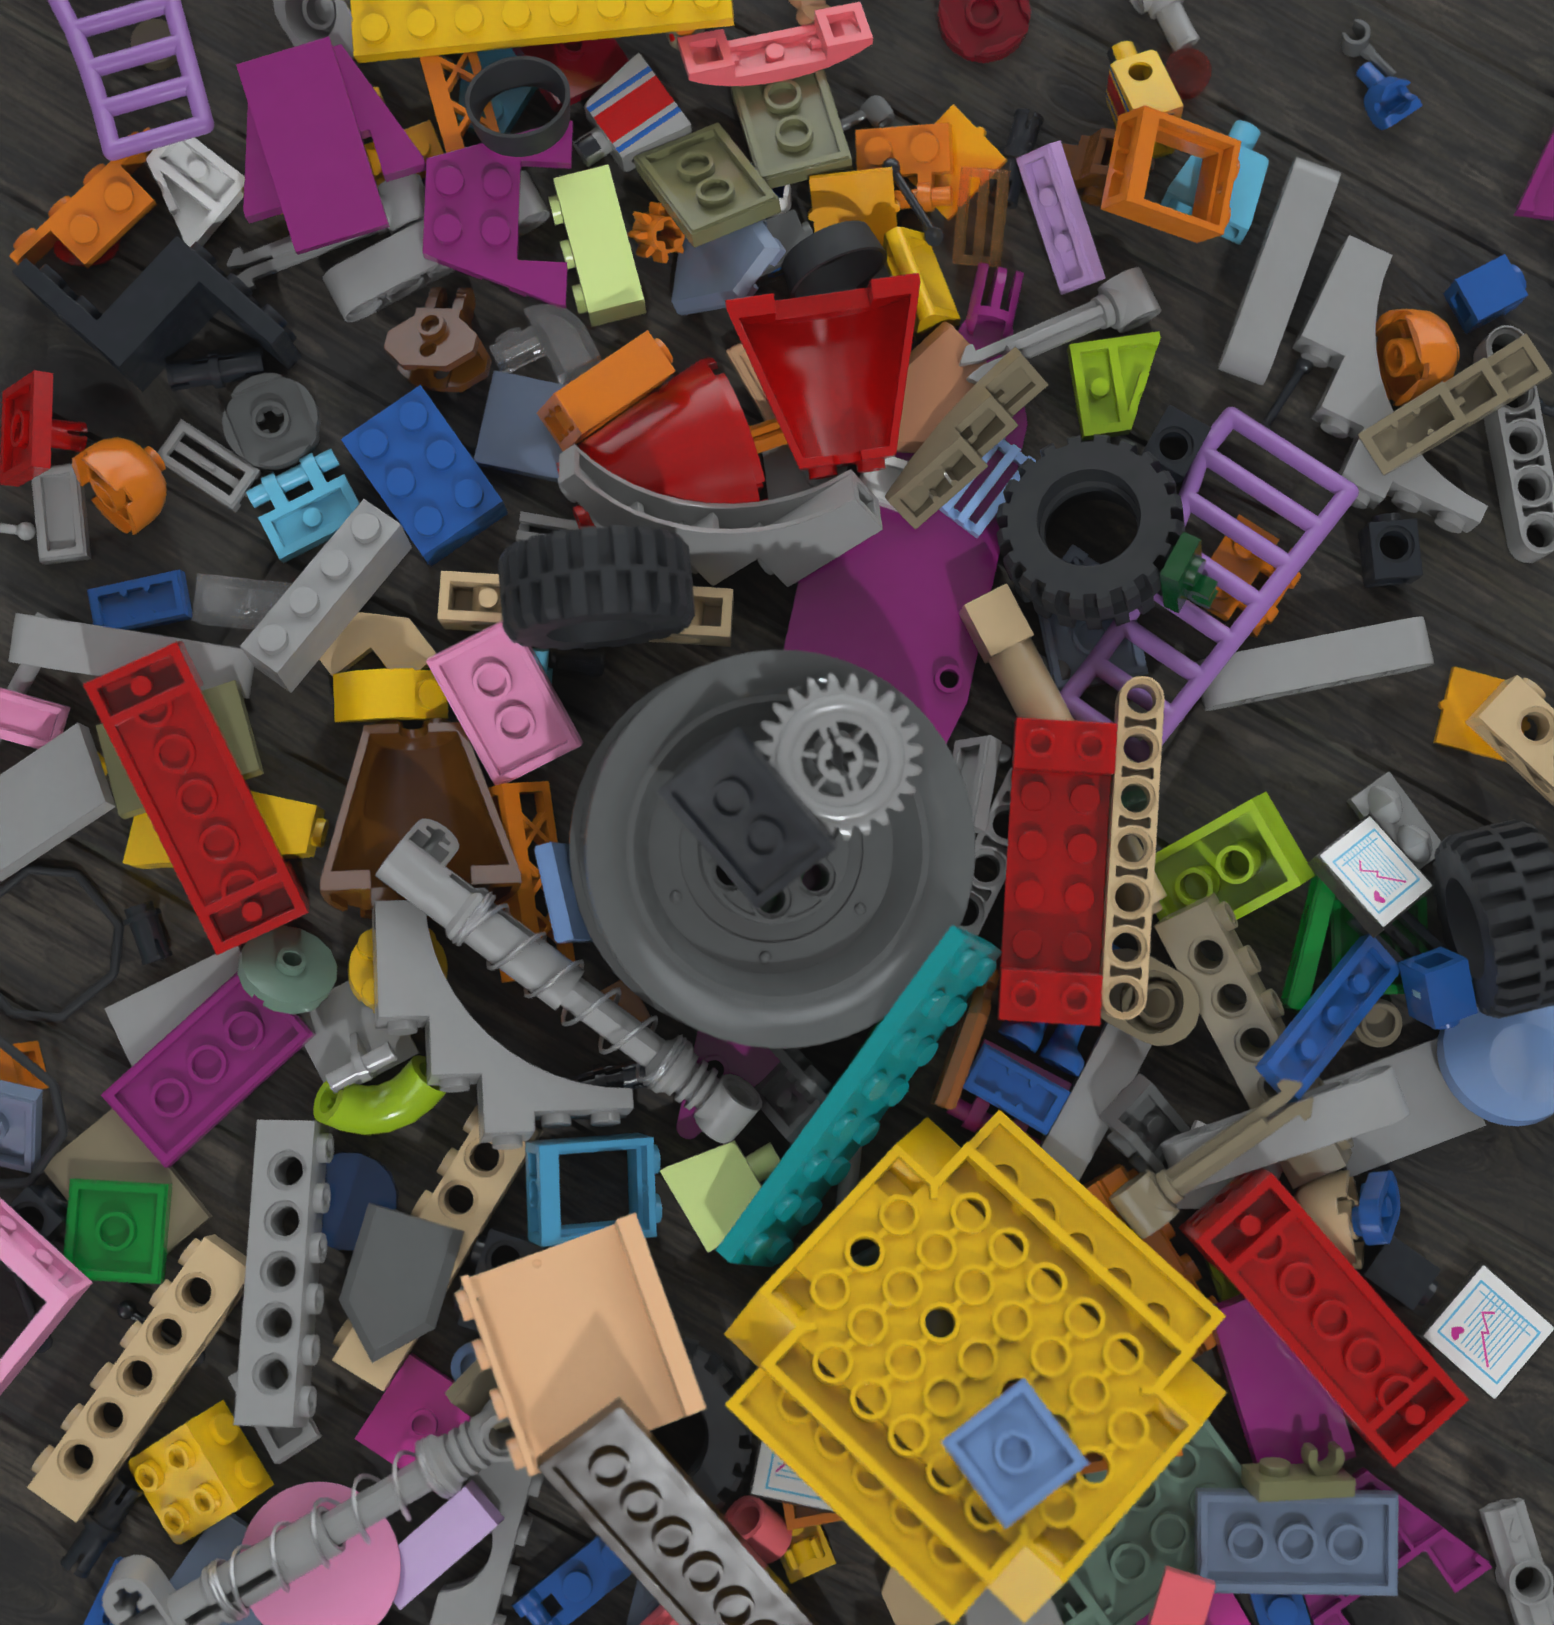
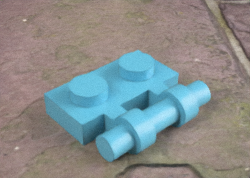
(309, 518)

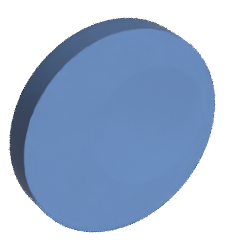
(1501, 1065)

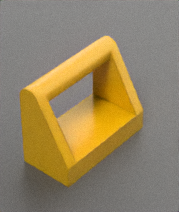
(911, 254)

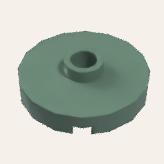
(287, 970)

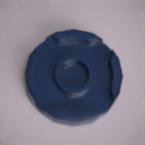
(353, 1184)

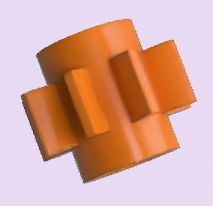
(646, 235)

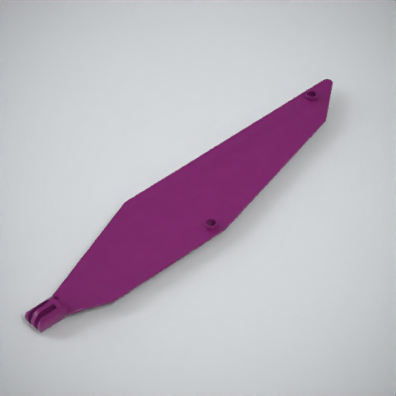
(897, 615)

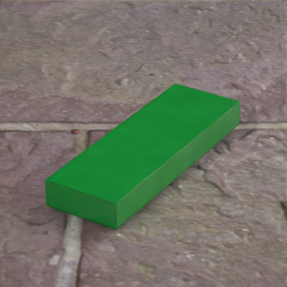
(1307, 945)

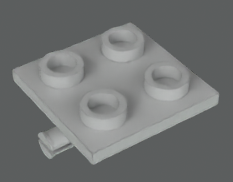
(348, 1045)

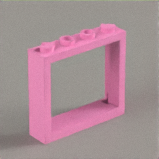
(47, 1274)

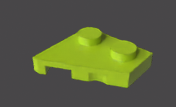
(1110, 381)

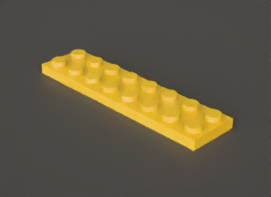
(442, 27)

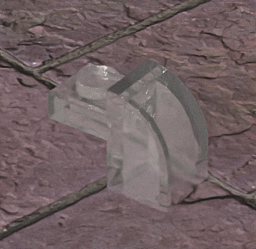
(551, 334)

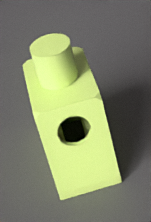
(718, 1187)

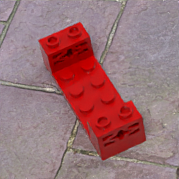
(197, 797)
(1056, 871)
(1325, 1313)

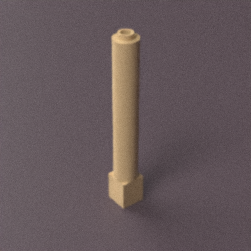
(1006, 643)

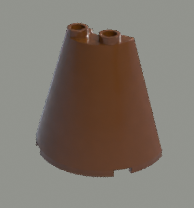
(395, 784)

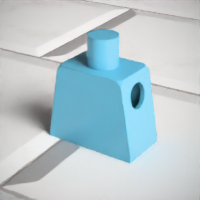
(1245, 189)

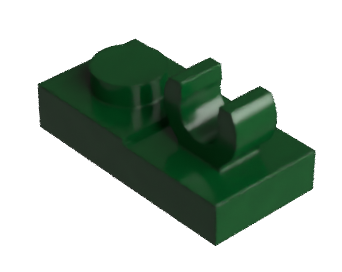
(1184, 578)

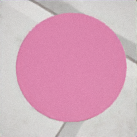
(359, 1580)

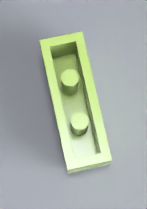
(597, 246)

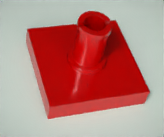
(31, 432)

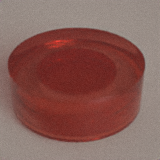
(1189, 72)

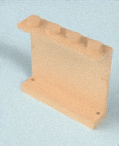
(575, 1335)

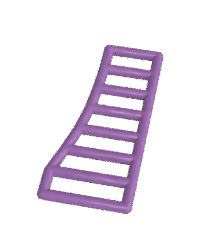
(106, 108)
(1257, 601)

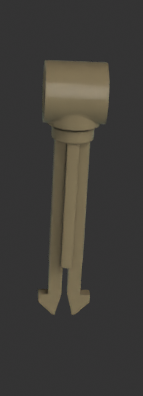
(1152, 1198)

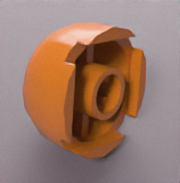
(1414, 353)
(125, 481)

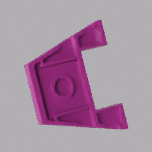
(393, 146)
(475, 218)
(1416, 1533)

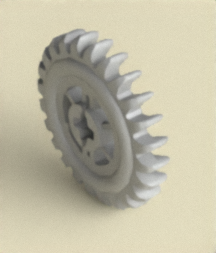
(872, 715)

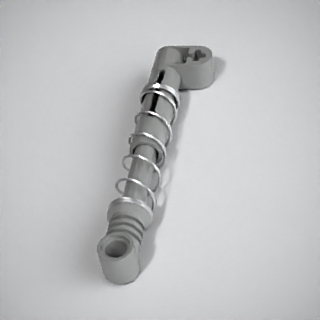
(470, 916)
(234, 1585)

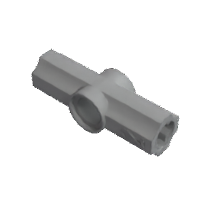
(1514, 1549)

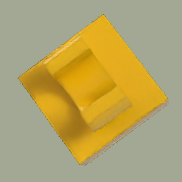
(807, 1553)

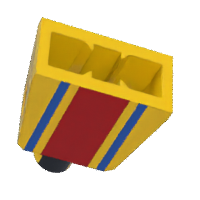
(1139, 81)

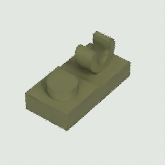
(1281, 1481)

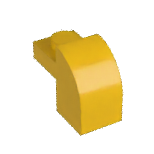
(387, 695)

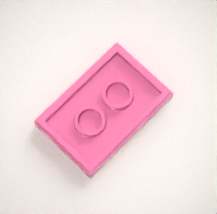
(504, 703)

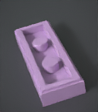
(1060, 217)
(444, 1540)

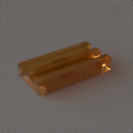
(981, 216)

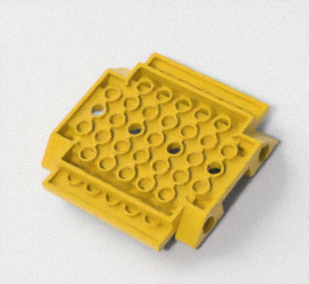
(1036, 1292)

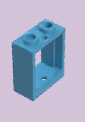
(544, 1185)

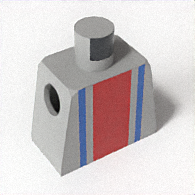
(630, 117)

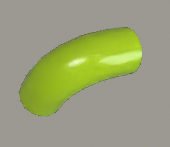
(381, 1106)

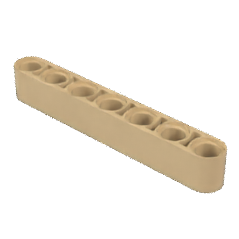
(1142, 825)

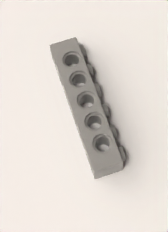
(265, 1297)

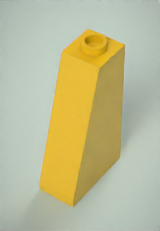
(293, 824)

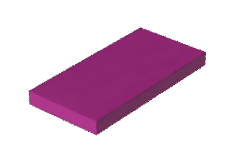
(313, 145)
(204, 1069)
(1273, 1391)

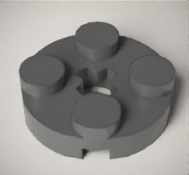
(246, 412)

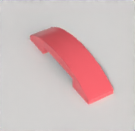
(779, 54)

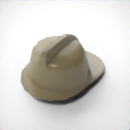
(1169, 1009)

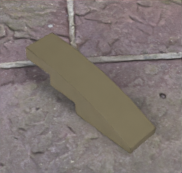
(1455, 405)
(969, 431)

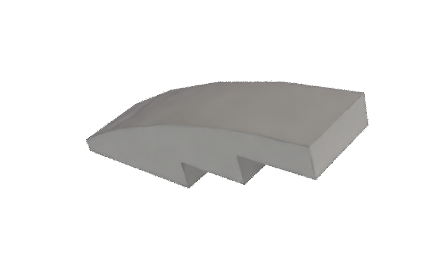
(1106, 1072)

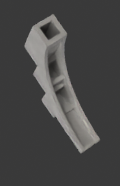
(1343, 336)
(785, 534)
(510, 1091)

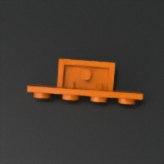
(93, 216)

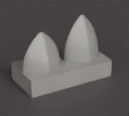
(1398, 817)

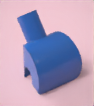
(1387, 97)

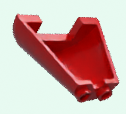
(834, 369)
(682, 443)

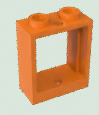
(1131, 165)
(606, 390)

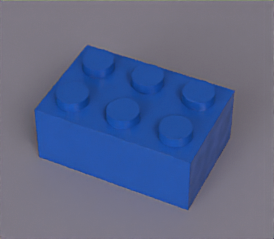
(425, 475)

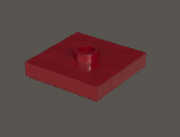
(584, 64)

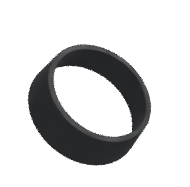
(510, 74)
(860, 264)

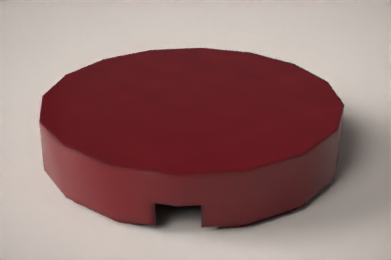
(983, 28)

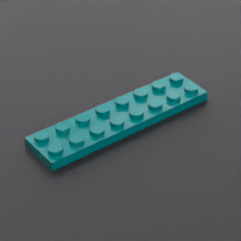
(860, 1099)

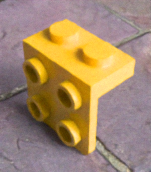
(199, 1473)

